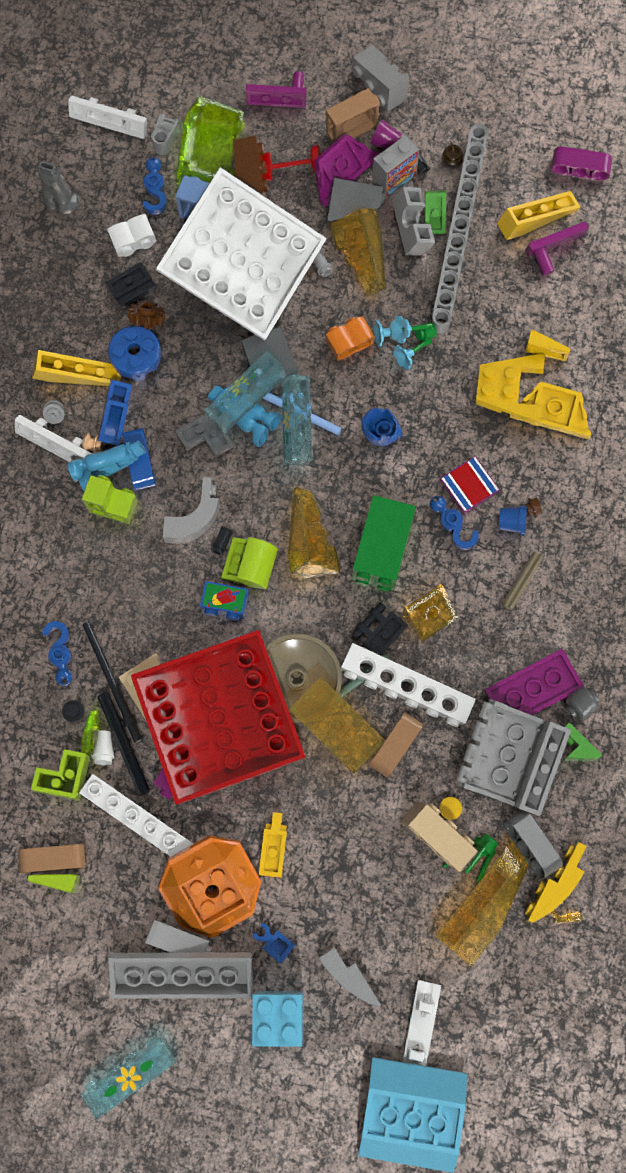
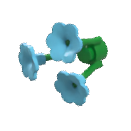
(400, 331)

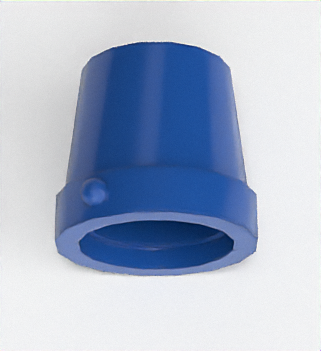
(513, 519)

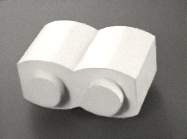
(132, 235)

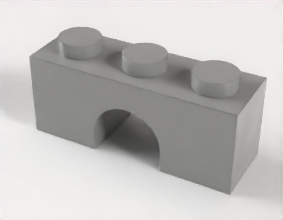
(407, 206)

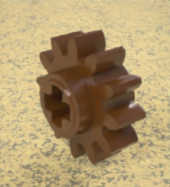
(146, 314)

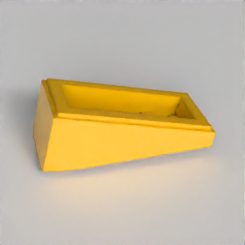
(540, 344)

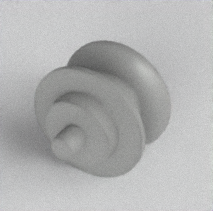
(53, 412)

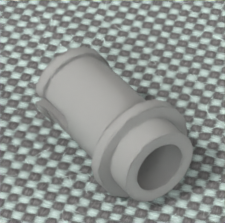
(324, 268)

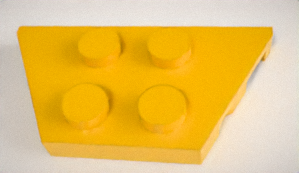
(559, 409)

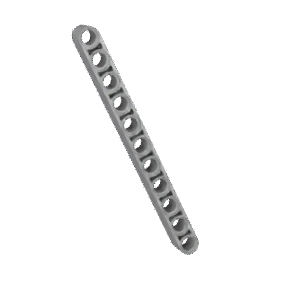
(463, 219)

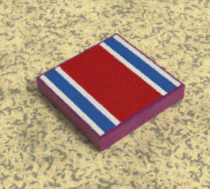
(469, 485)

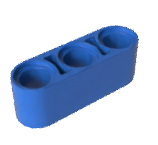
(140, 470)

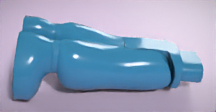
(248, 421)
(105, 462)

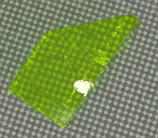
(92, 725)

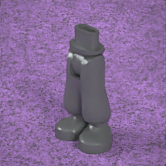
(56, 190)

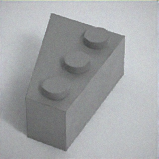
(381, 77)

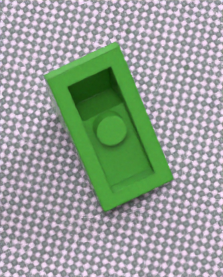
(435, 211)
(583, 748)

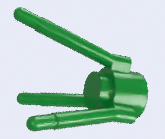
(485, 847)

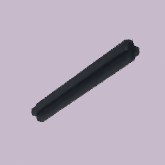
(123, 744)

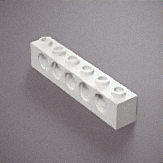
(461, 702)
(134, 816)

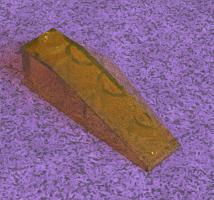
(361, 242)
(308, 542)

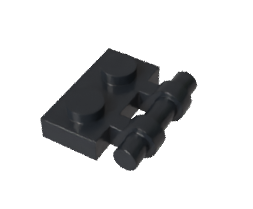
(384, 635)

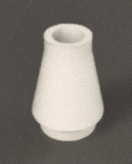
(103, 751)

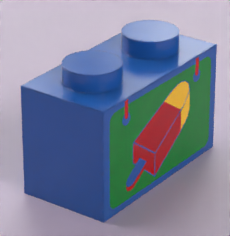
(224, 600)

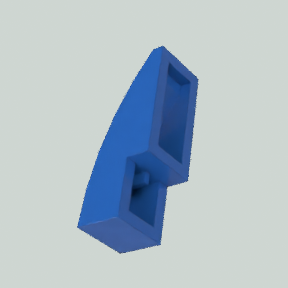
(114, 412)

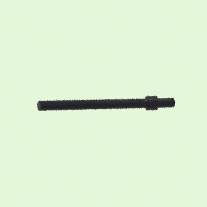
(128, 719)

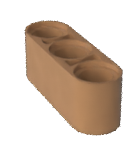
(396, 745)
(51, 858)

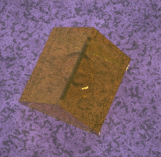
(430, 613)

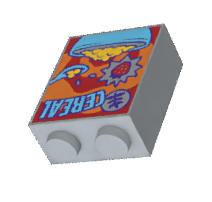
(395, 165)

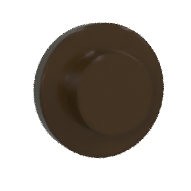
(453, 154)

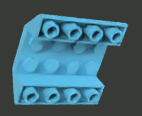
(414, 1115)

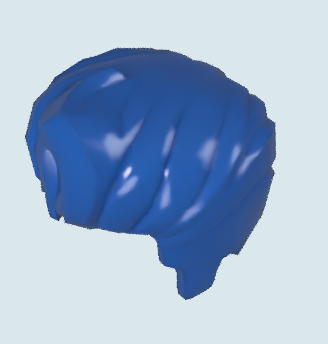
(381, 427)

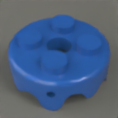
(136, 365)

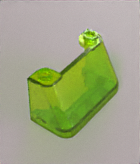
(208, 139)

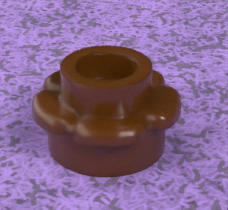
(534, 507)

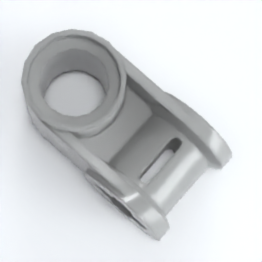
(166, 131)

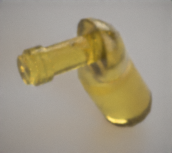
(569, 917)

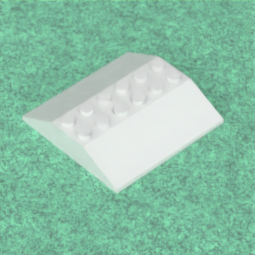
(241, 254)

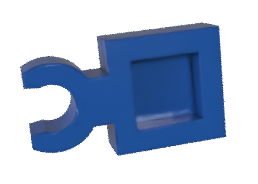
(277, 945)

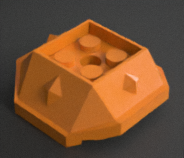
(204, 864)

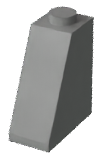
(175, 939)

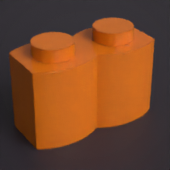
(349, 338)

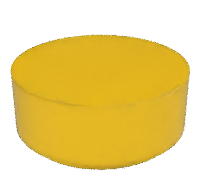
(450, 808)

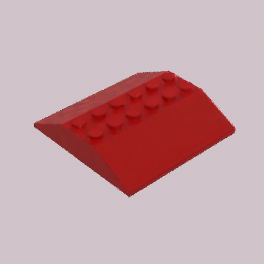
(217, 717)

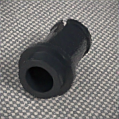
(422, 165)
(221, 541)

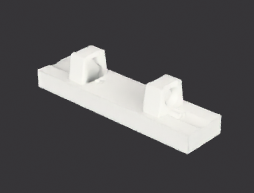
(108, 117)
(38, 434)
(421, 1023)

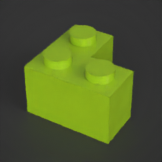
(105, 500)
(66, 781)

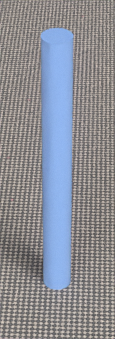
(314, 418)

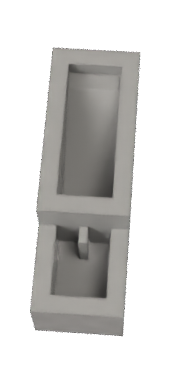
(348, 977)

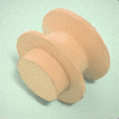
(92, 444)

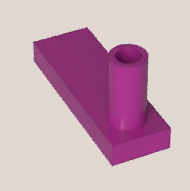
(279, 95)
(540, 246)

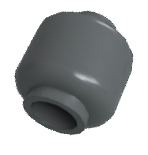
(582, 703)

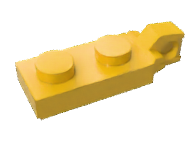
(273, 847)

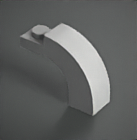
(194, 525)

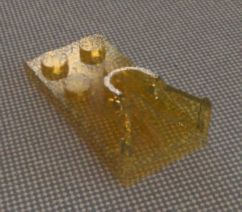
(336, 725)

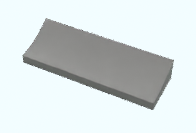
(181, 975)

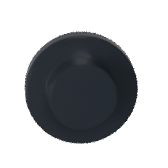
(73, 711)

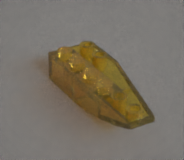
(485, 907)

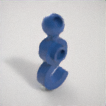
(154, 186)
(452, 522)
(59, 654)

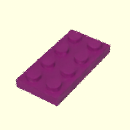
(537, 684)

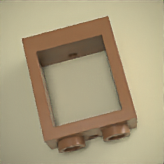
(353, 116)

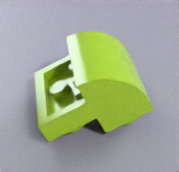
(249, 562)

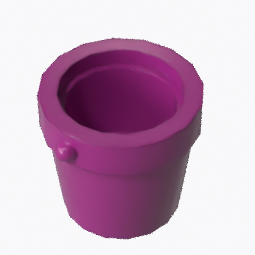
(385, 135)

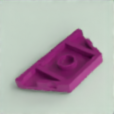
(342, 160)

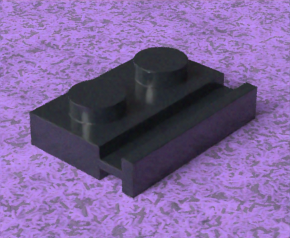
(131, 285)

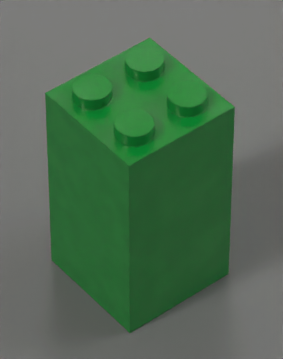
(383, 543)

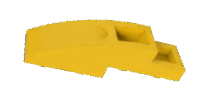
(552, 892)

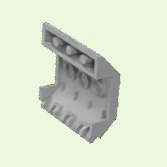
(513, 757)

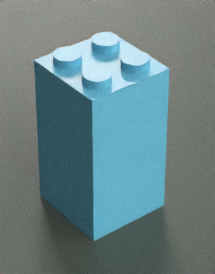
(278, 1018)

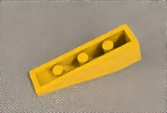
(535, 214)
(72, 370)

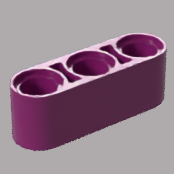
(581, 163)

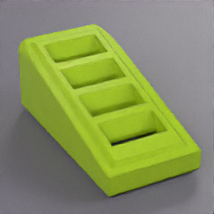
(61, 882)

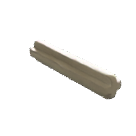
(522, 580)

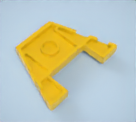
(500, 386)

